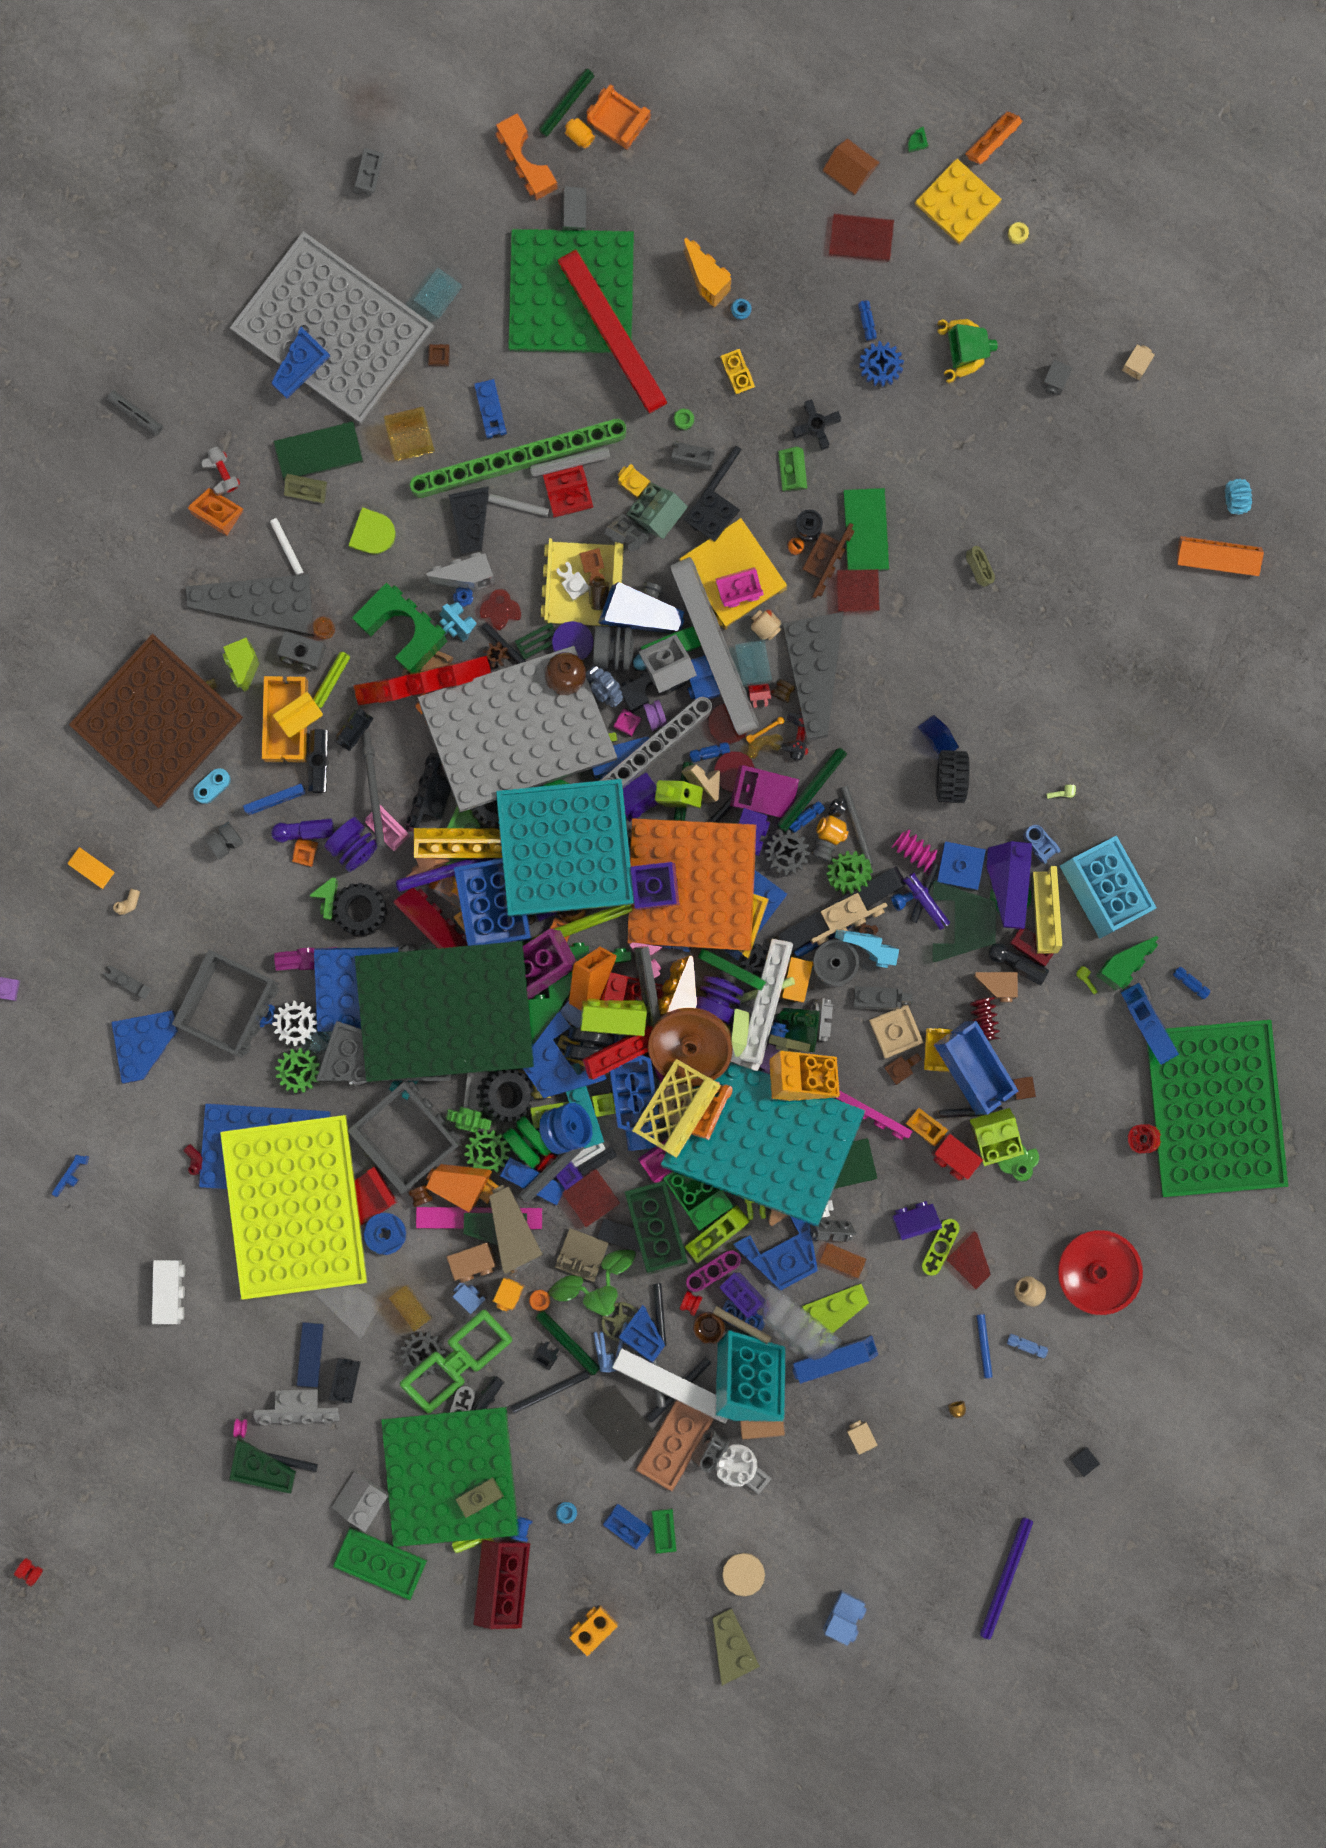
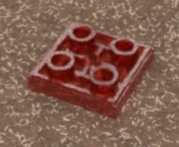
(858, 590)
(591, 1198)

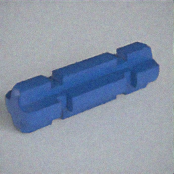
(867, 320)
(709, 752)
(807, 816)
(1191, 982)

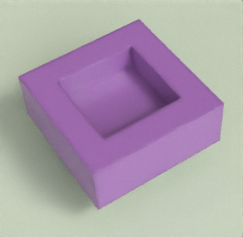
(9, 988)

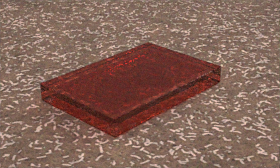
(861, 237)

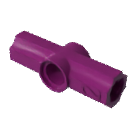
(301, 959)

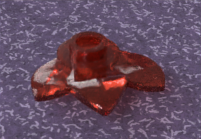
(502, 611)

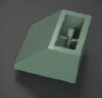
(657, 510)

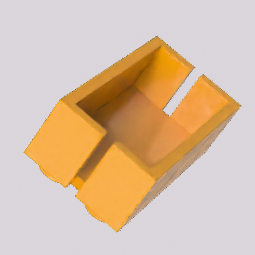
(275, 742)

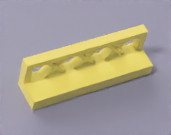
(1047, 911)

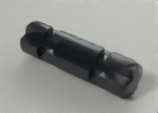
(597, 1161)

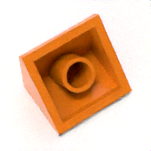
(216, 511)

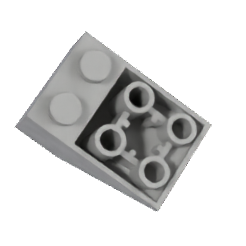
(469, 573)

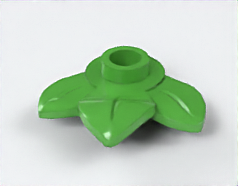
(1027, 1160)

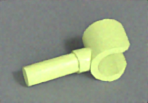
(1069, 792)

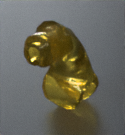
(756, 745)

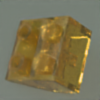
(409, 433)

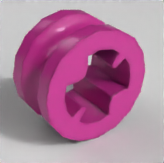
(240, 1428)

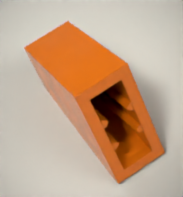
(590, 976)
(458, 1184)

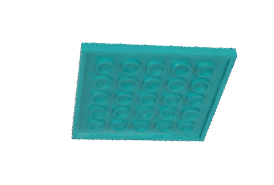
(565, 847)

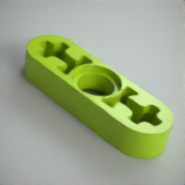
(952, 1235)

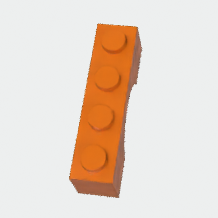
(538, 177)

